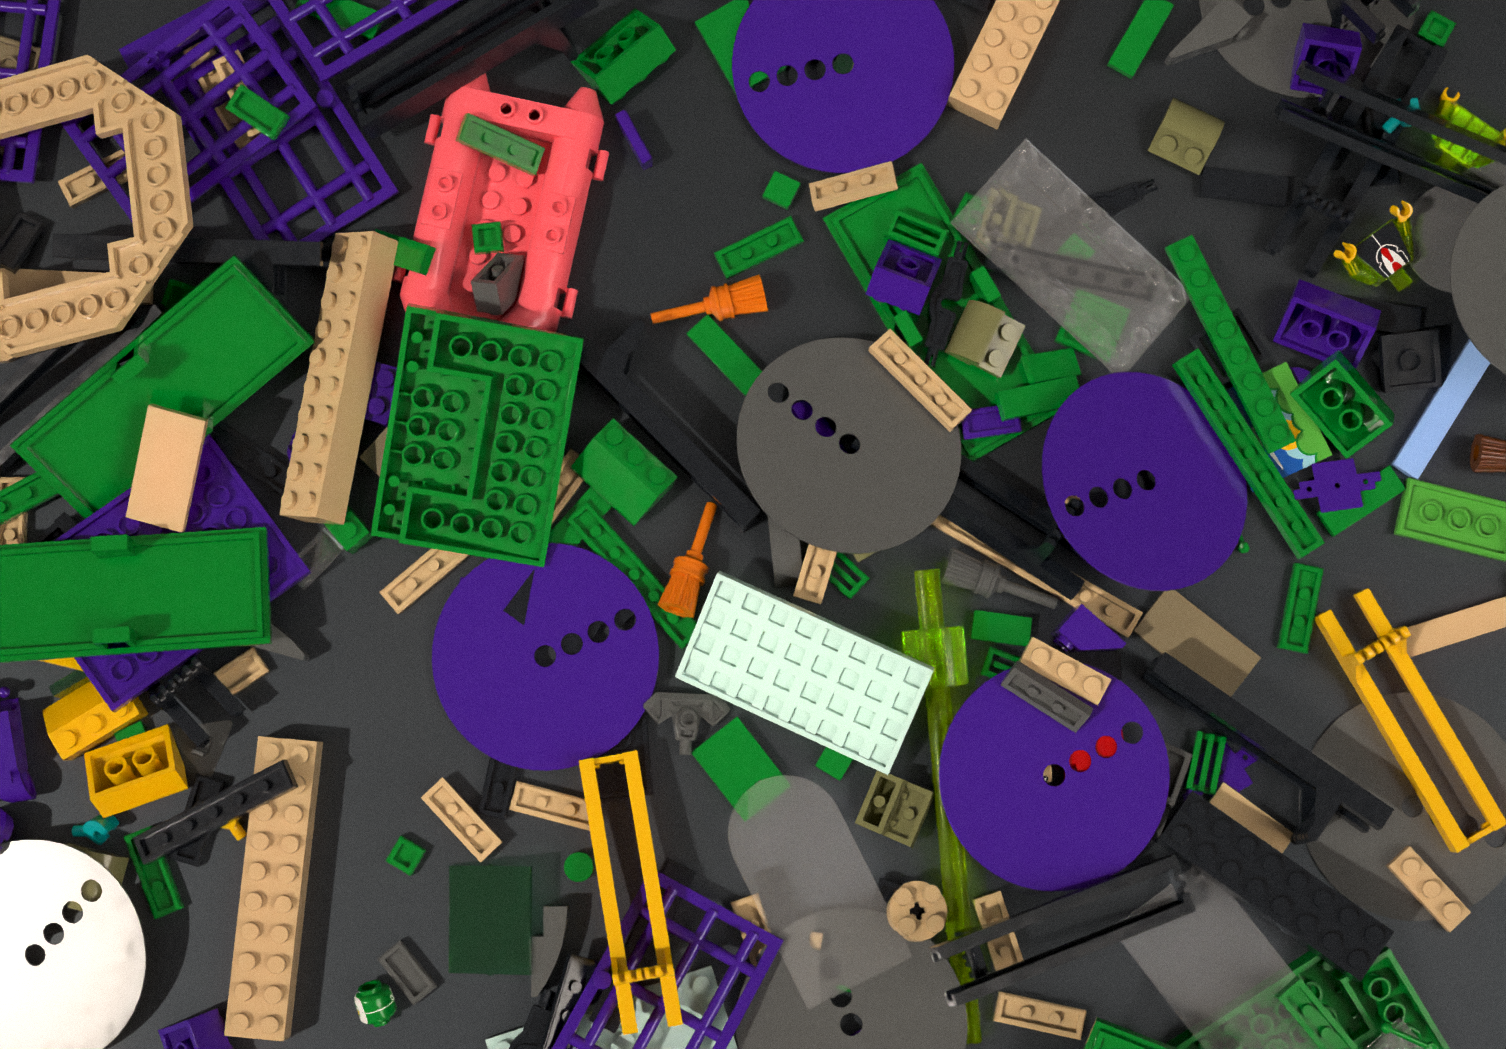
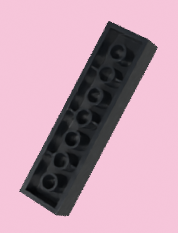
(1275, 887)

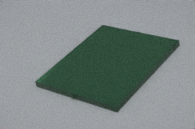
(490, 920)

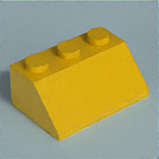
(85, 721)
(148, 775)

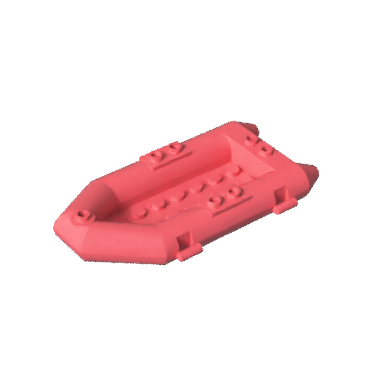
(536, 212)

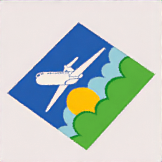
(1309, 443)

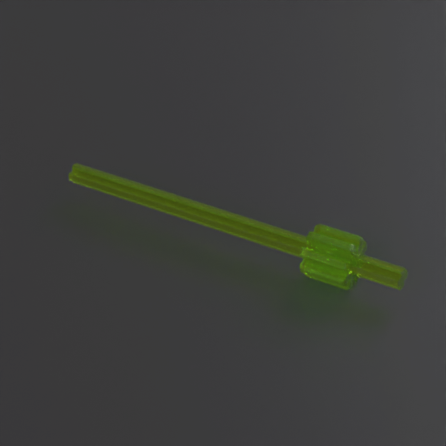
(946, 652)

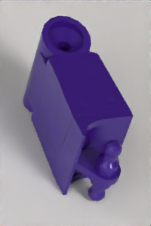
(15, 780)

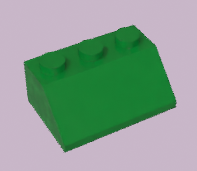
(624, 55)
(1343, 404)
(623, 472)

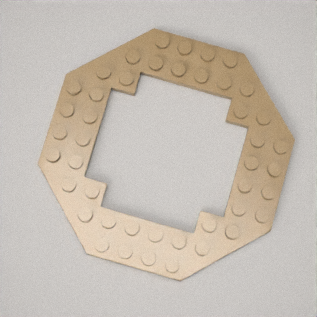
(156, 192)

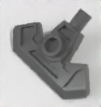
(686, 713)

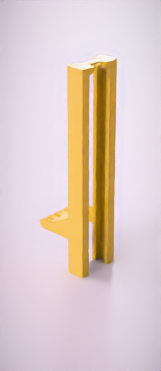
(1395, 644)
(621, 975)

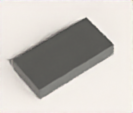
(407, 972)

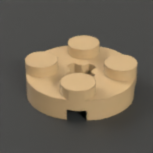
(931, 920)

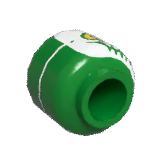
(375, 1003)

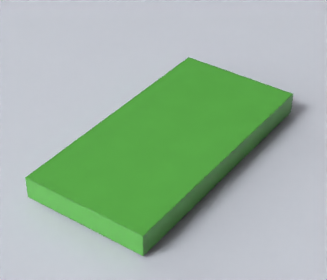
(1452, 519)

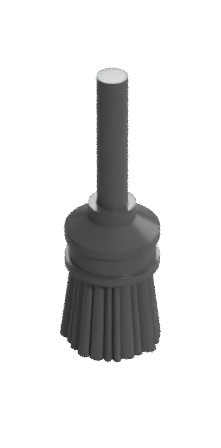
(986, 579)

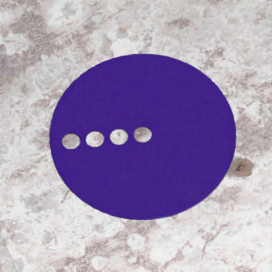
(851, 118)
(1156, 535)
(535, 712)
(1044, 832)

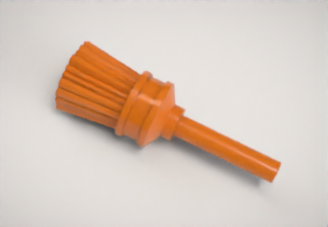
(723, 302)
(688, 572)

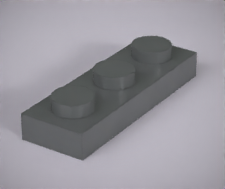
(1046, 696)

